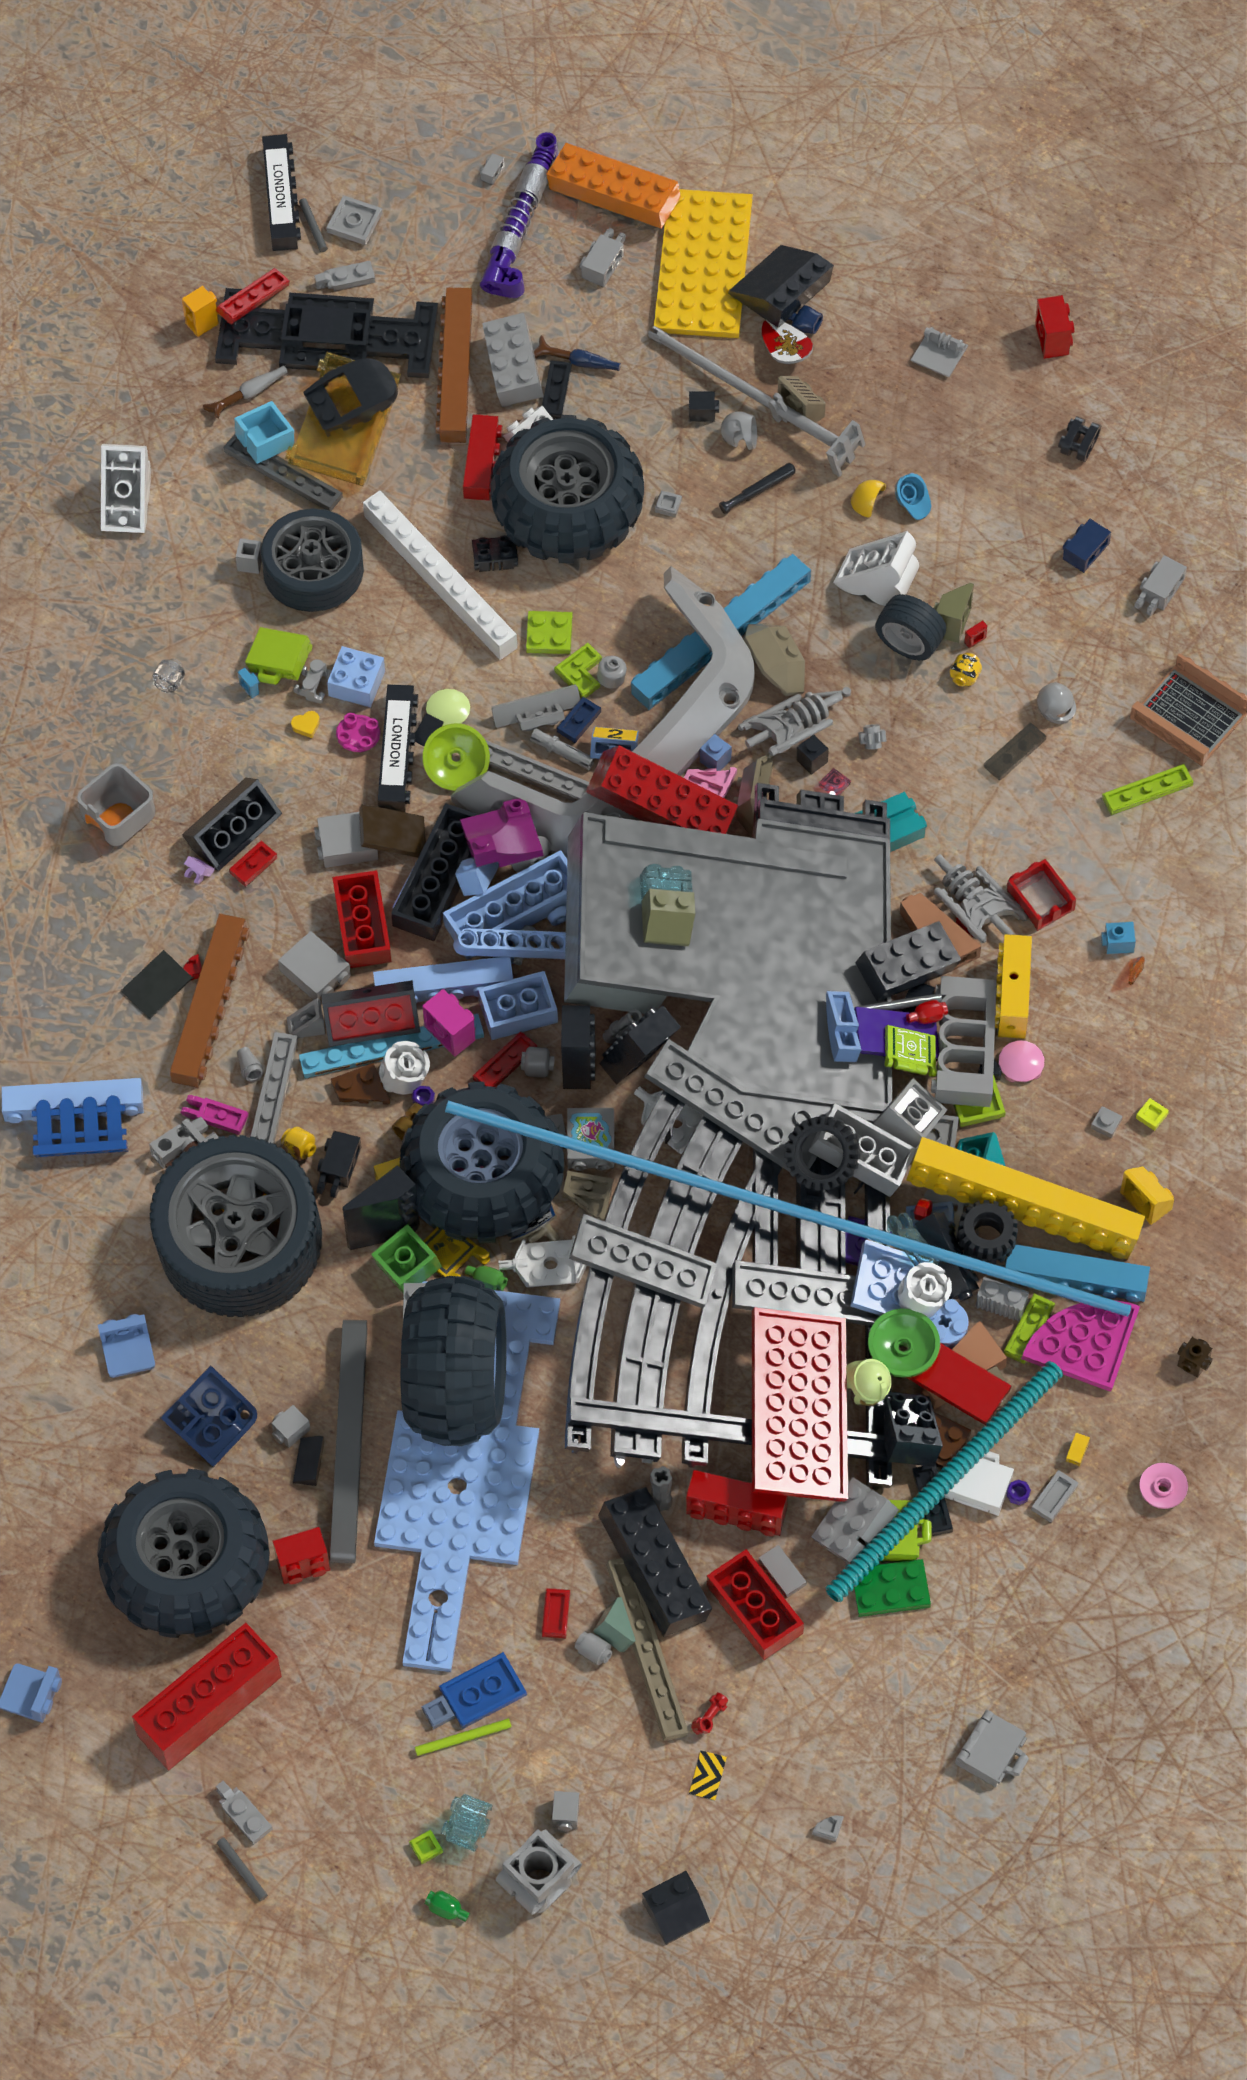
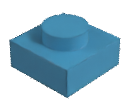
(249, 682)

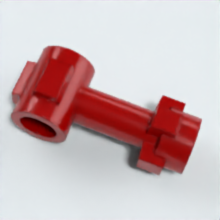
(705, 1724)

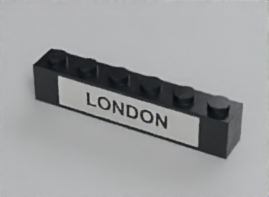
(280, 193)
(396, 747)

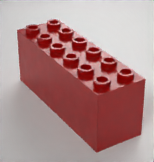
(657, 793)
(207, 1696)

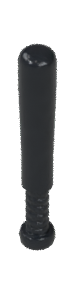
(760, 486)

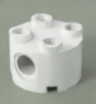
(404, 1067)
(924, 1289)

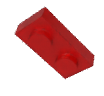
(253, 863)

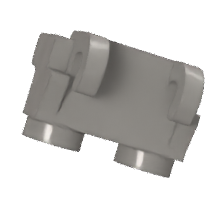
(313, 677)

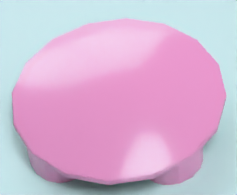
(1021, 1061)

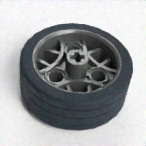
(303, 575)

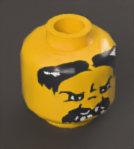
(965, 669)

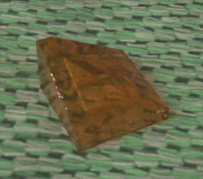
(1135, 968)

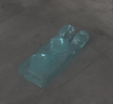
(904, 1227)

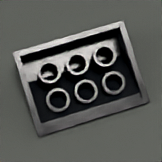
(783, 283)
(381, 1210)

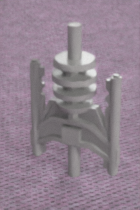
(791, 725)
(977, 905)

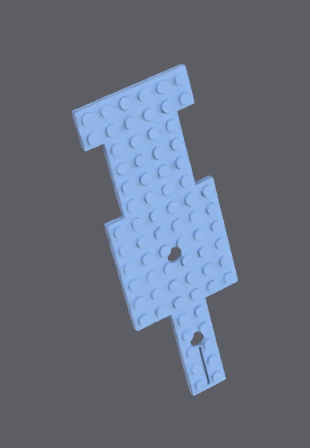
(480, 1521)

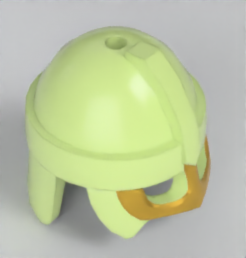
(864, 1382)

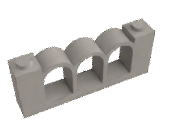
(962, 1087)

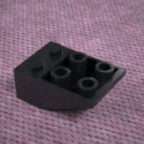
(910, 1429)

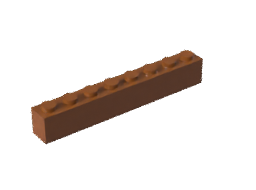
(456, 365)
(209, 1001)

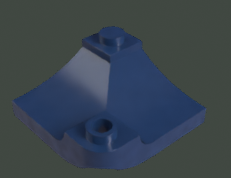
(210, 1416)

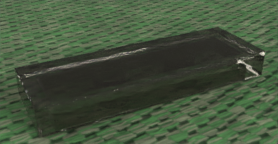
(1015, 751)

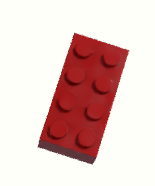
(362, 919)
(735, 1504)
(755, 1604)

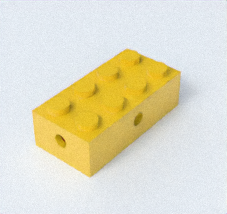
(1013, 986)

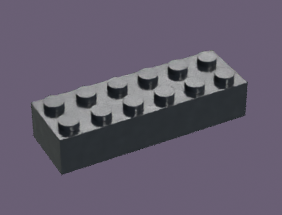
(433, 879)
(638, 1043)
(655, 1561)

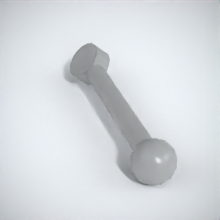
(845, 692)

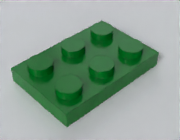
(893, 1589)

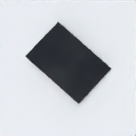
(426, 728)

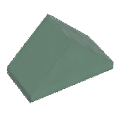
(615, 1626)

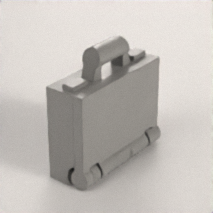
(992, 1749)

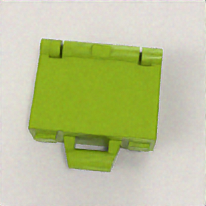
(278, 655)
(908, 1547)

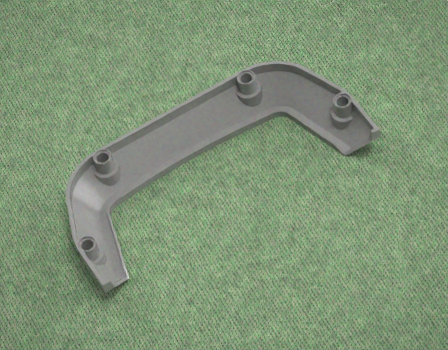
(671, 744)

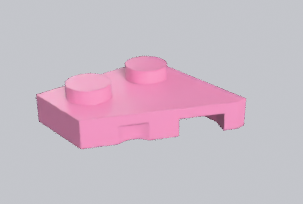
(712, 780)

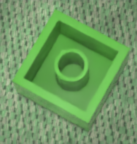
(406, 1258)

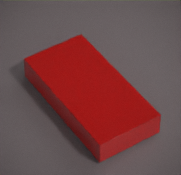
(556, 1613)

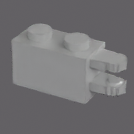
(603, 258)
(1161, 585)

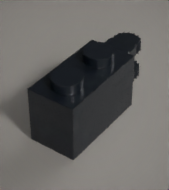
(339, 1162)

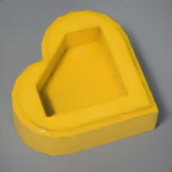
(306, 724)

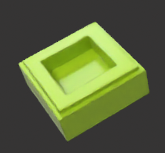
(426, 1847)

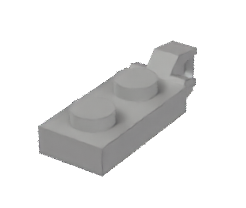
(346, 276)
(243, 1813)

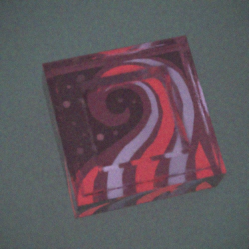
(834, 782)

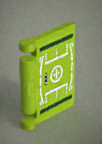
(910, 1050)

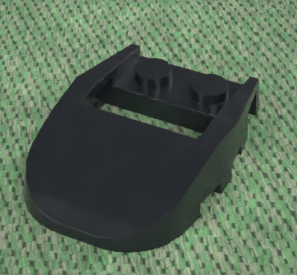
(371, 384)

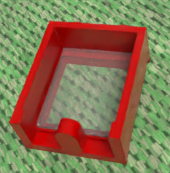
(1041, 894)

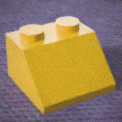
(1146, 1194)

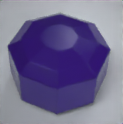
(423, 1095)
(1018, 1492)

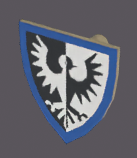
(539, 1228)

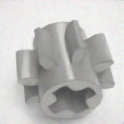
(872, 736)

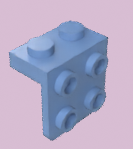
(126, 1345)
(30, 1691)

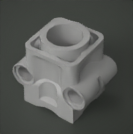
(543, 1853)

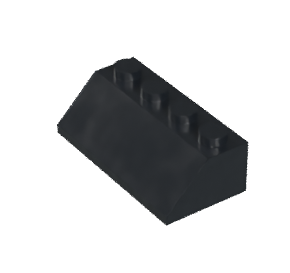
(232, 823)

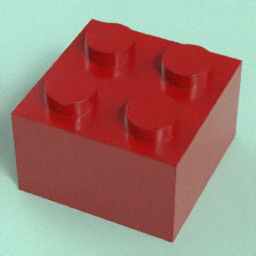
(1053, 326)
(301, 1556)

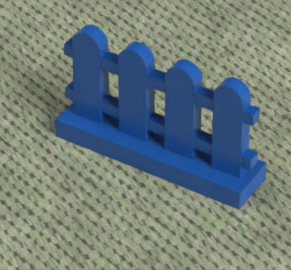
(91, 1128)

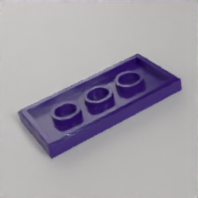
(872, 1028)

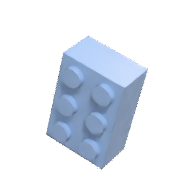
(518, 1005)

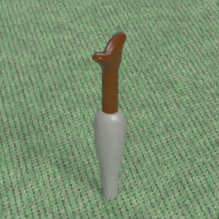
(247, 390)

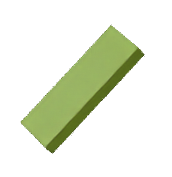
(1034, 1317)

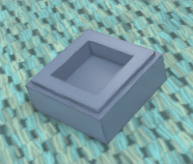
(438, 1712)

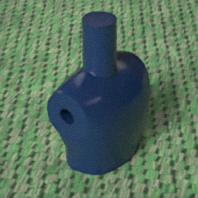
(807, 320)

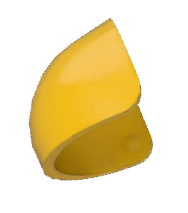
(865, 496)

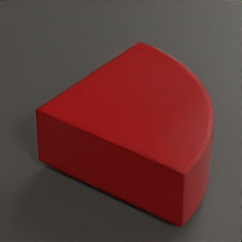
(193, 966)

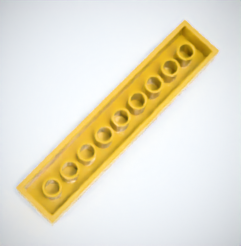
(1028, 1197)

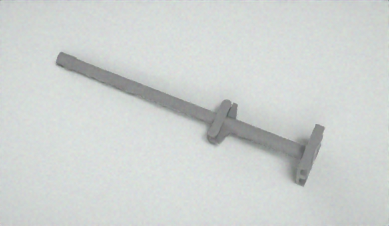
(841, 446)

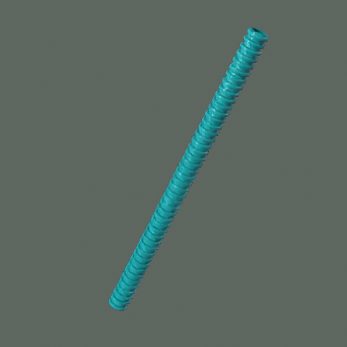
(944, 1481)

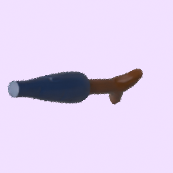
(577, 357)

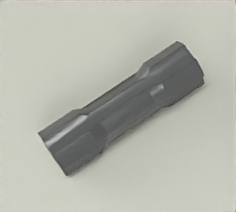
(661, 1488)

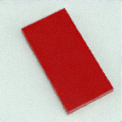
(963, 1385)

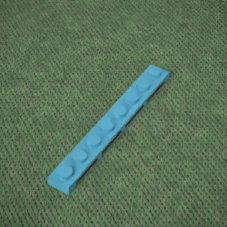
(367, 1052)

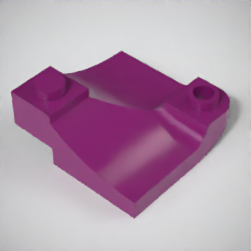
(503, 835)

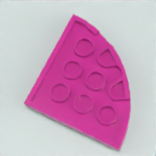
(1083, 1343)

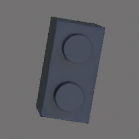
(1086, 545)

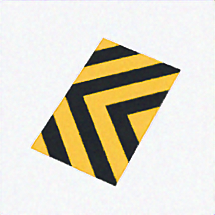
(707, 1775)

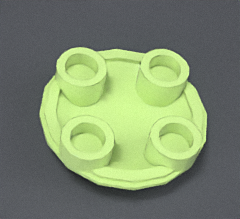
(449, 706)

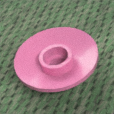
(1163, 1475)

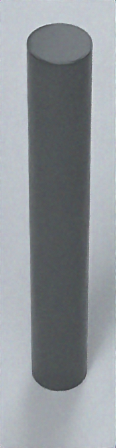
(313, 225)
(242, 1869)

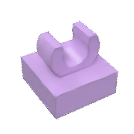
(199, 867)

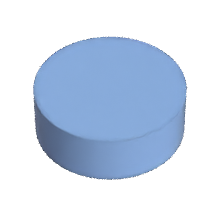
(557, 916)

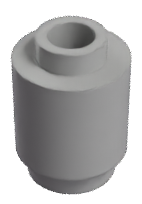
(593, 1648)

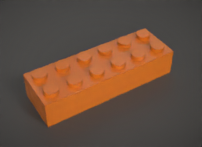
(613, 185)

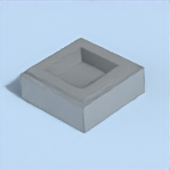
(668, 503)

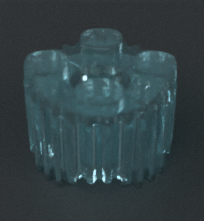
(467, 1821)

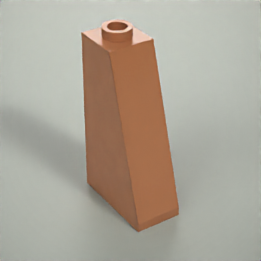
(921, 912)
(980, 1349)

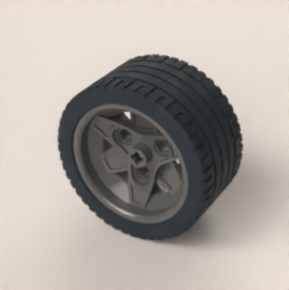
(196, 1183)

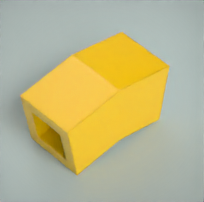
(1077, 1449)

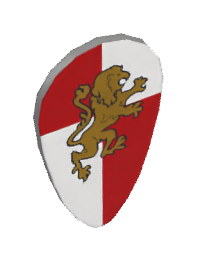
(786, 343)

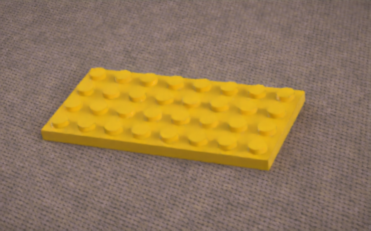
(701, 262)

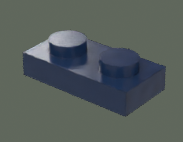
(579, 720)

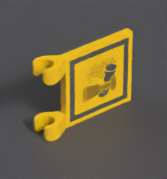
(453, 1253)

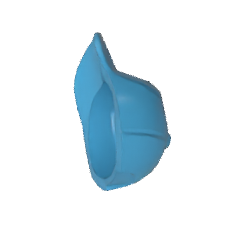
(913, 495)

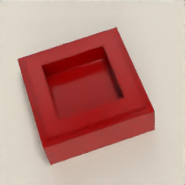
(975, 634)

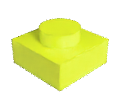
(1152, 1114)

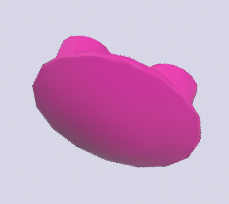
(358, 732)

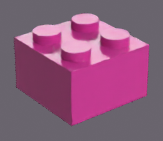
(449, 1022)

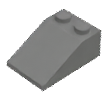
(911, 1114)

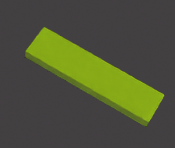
(1147, 789)

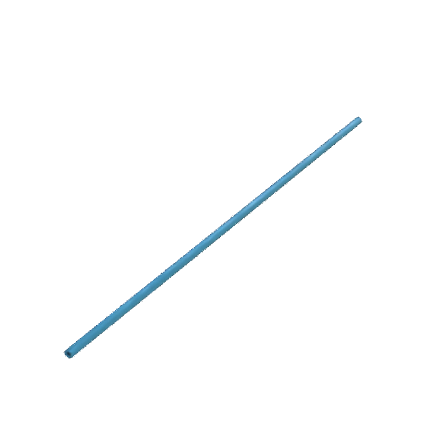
(787, 1208)

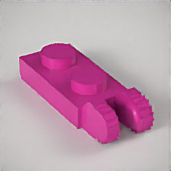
(216, 1114)

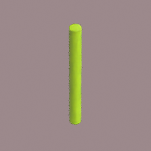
(462, 1737)

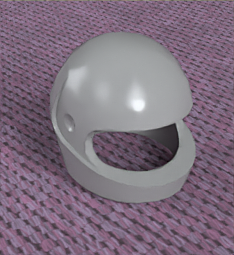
(739, 426)
(1056, 700)

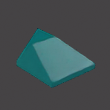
(983, 1146)

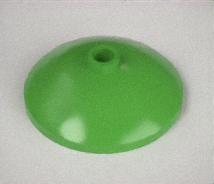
(905, 1329)

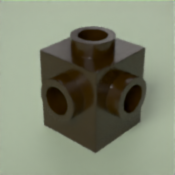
(1195, 1356)

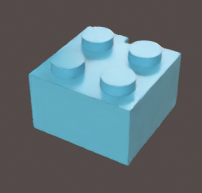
(264, 432)

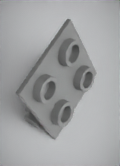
(939, 352)

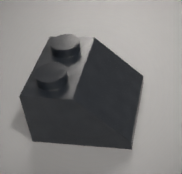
(675, 1907)

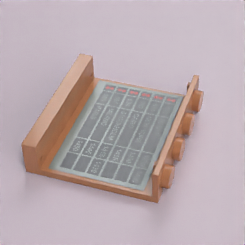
(1191, 710)

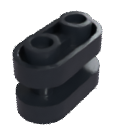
(1075, 429)

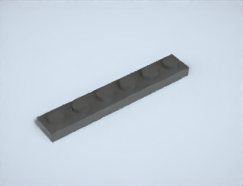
(288, 476)

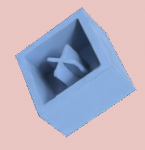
(356, 676)

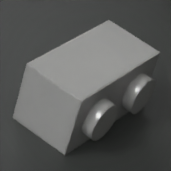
(492, 169)

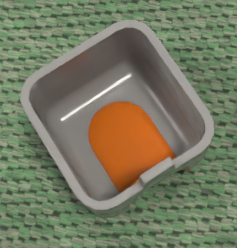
(117, 804)

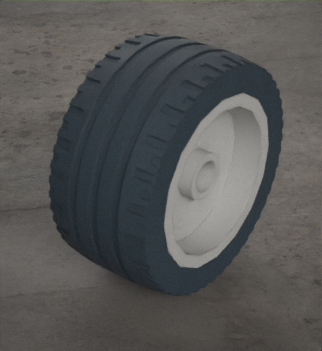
(910, 627)

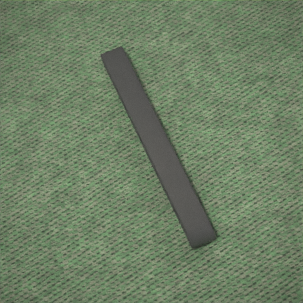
(348, 1442)

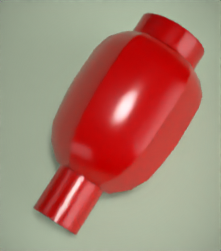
(928, 1012)

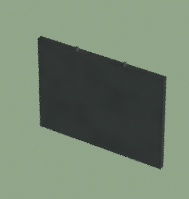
(156, 984)

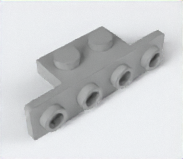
(536, 709)

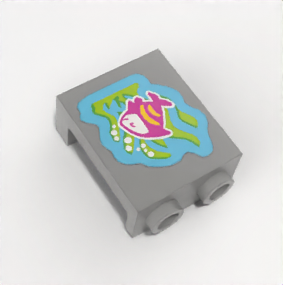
(594, 1127)

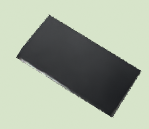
(309, 1460)

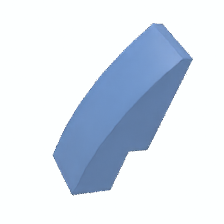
(842, 1027)

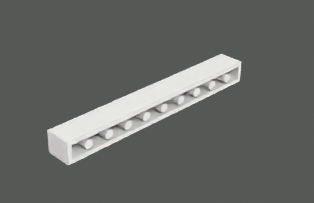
(440, 575)

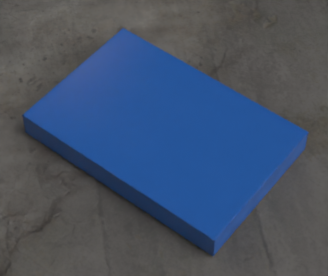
(483, 1690)

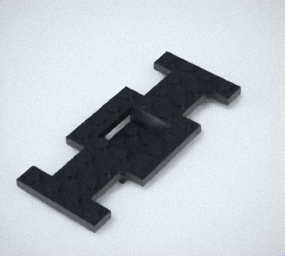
(330, 321)

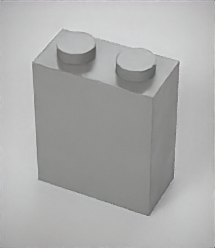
(341, 841)
(314, 967)

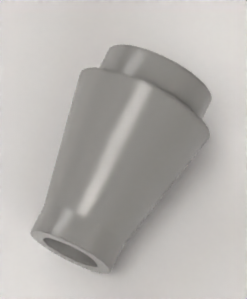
(250, 1067)

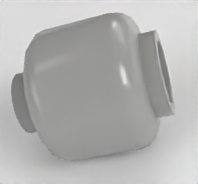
(611, 672)
(537, 1062)

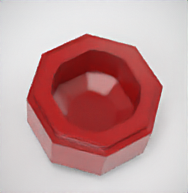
(923, 1209)

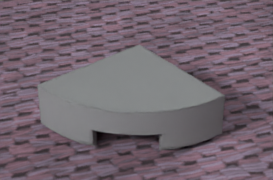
(829, 1828)

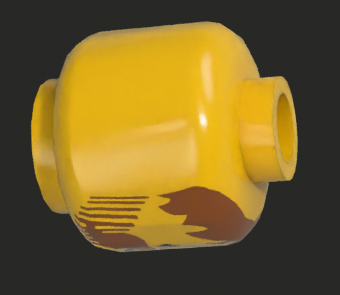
(298, 1143)

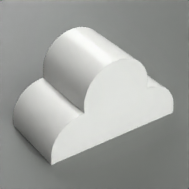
(124, 487)
(880, 568)

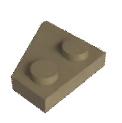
(589, 1192)

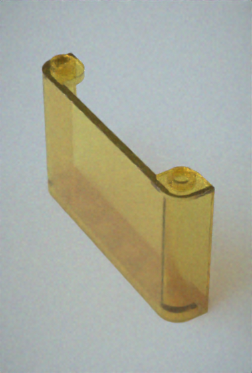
(345, 453)

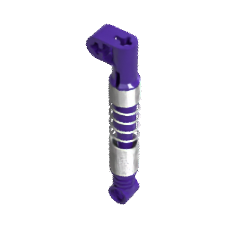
(498, 275)

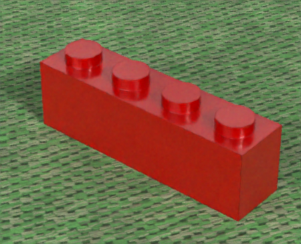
(481, 456)

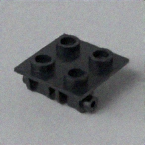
(494, 550)

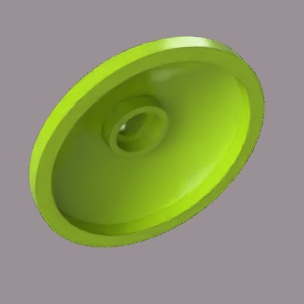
(455, 739)

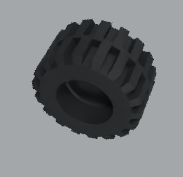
(987, 1215)

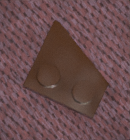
(360, 1086)

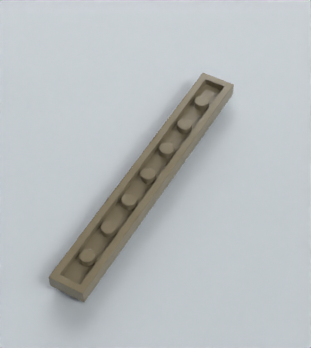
(649, 1654)

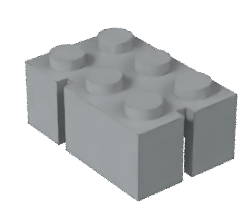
(859, 1516)

